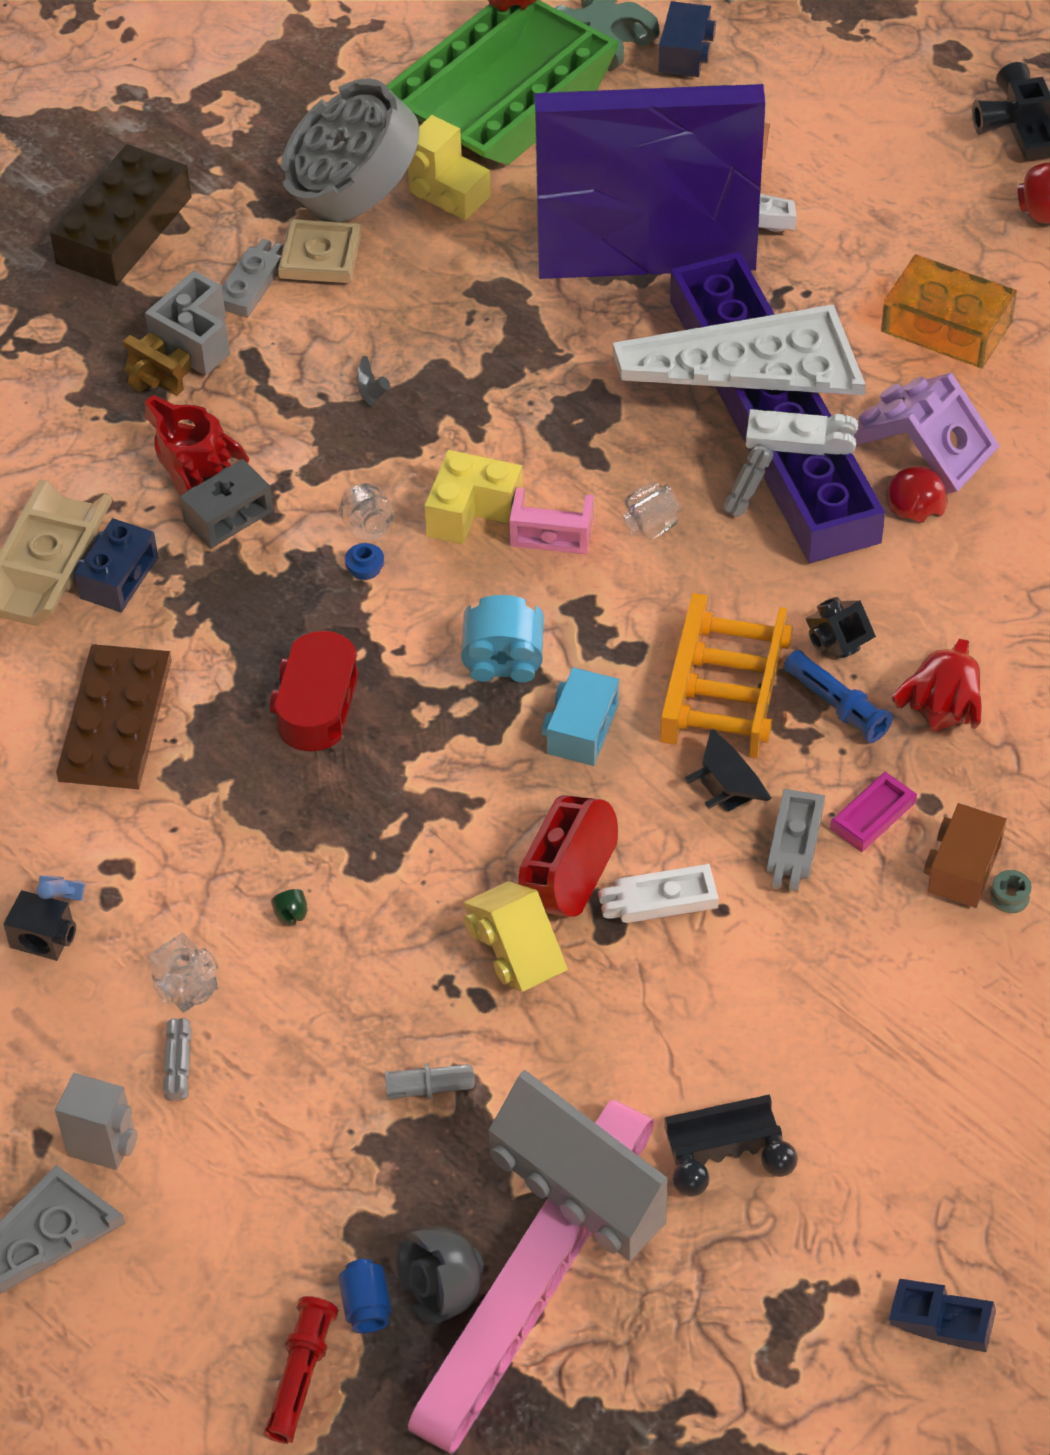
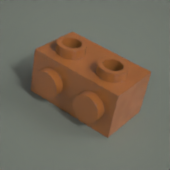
(965, 854)

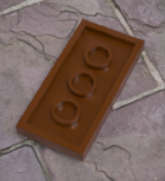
(114, 717)

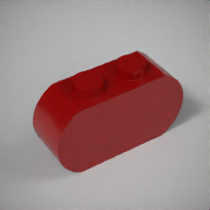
(315, 691)
(570, 853)

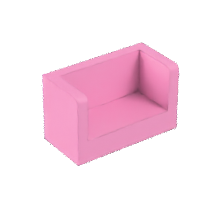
(550, 528)

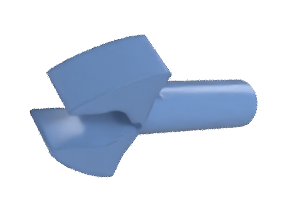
(58, 887)

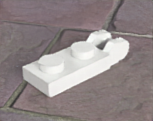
(802, 432)

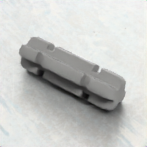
(748, 480)
(177, 1059)

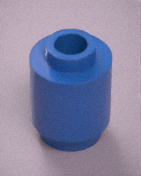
(365, 1296)

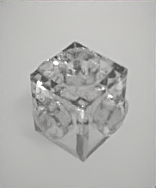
(183, 973)

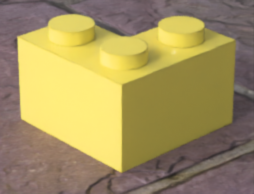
(442, 173)
(470, 488)
(519, 932)

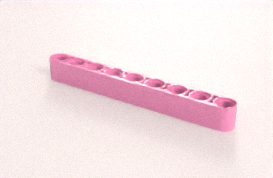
(511, 1307)

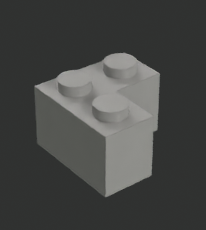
(192, 320)

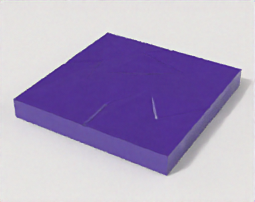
(647, 178)

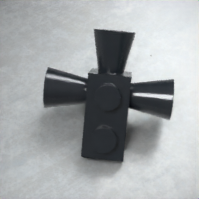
(1024, 110)

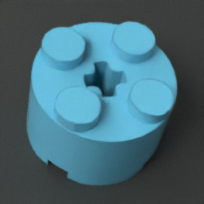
(502, 639)

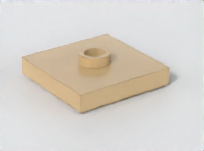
(320, 251)

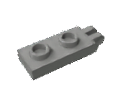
(251, 278)
(795, 837)

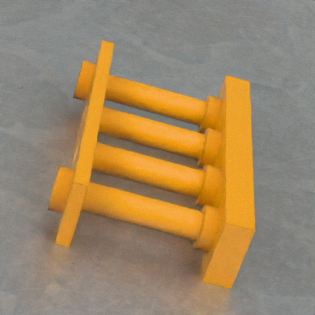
(693, 653)

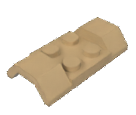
(44, 552)

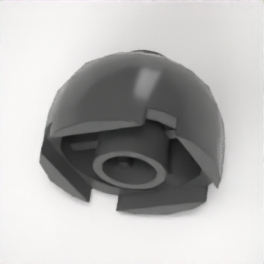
(440, 1271)

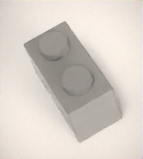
(96, 1121)

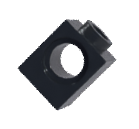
(39, 925)

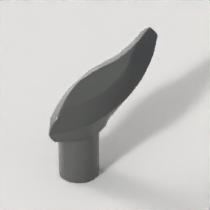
(367, 386)

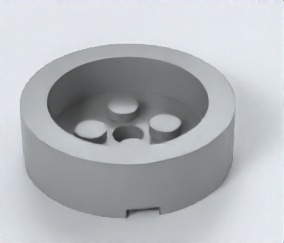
(350, 151)

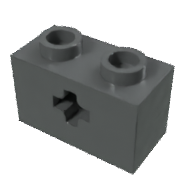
(226, 503)

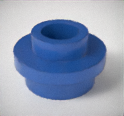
(364, 561)

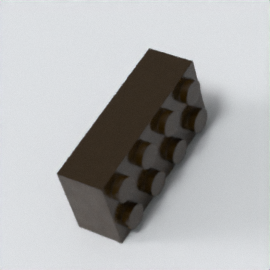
(121, 215)

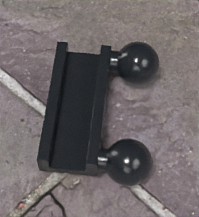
(726, 1131)

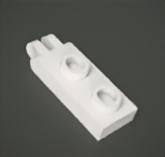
(660, 894)

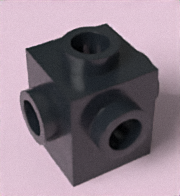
(839, 627)

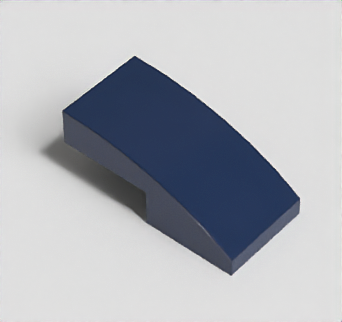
(945, 1318)

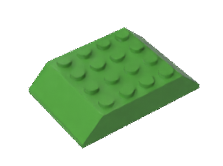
(492, 68)

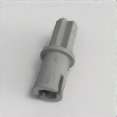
(428, 1081)

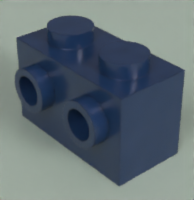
(686, 39)
(116, 565)

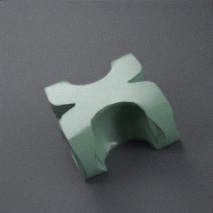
(618, 22)

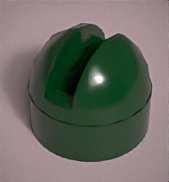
(290, 906)

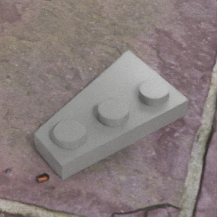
(50, 1225)

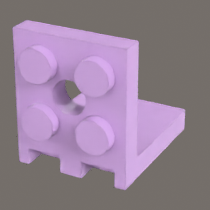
(928, 414)

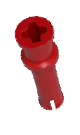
(305, 1349)

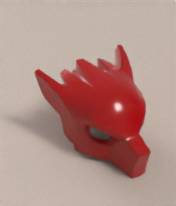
(189, 450)
(944, 689)

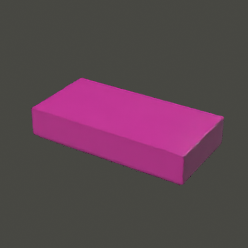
(873, 811)

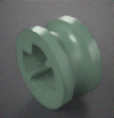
(1012, 879)

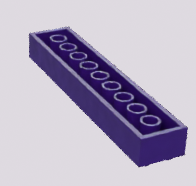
(819, 495)

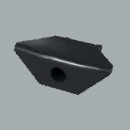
(727, 776)

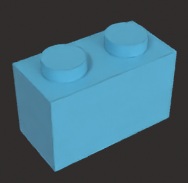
(581, 716)

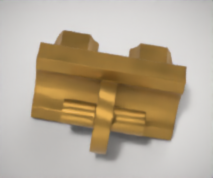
(152, 368)

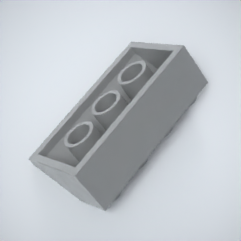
(578, 1167)

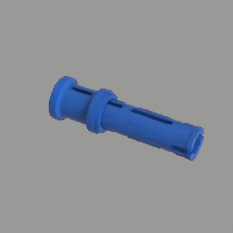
(850, 705)

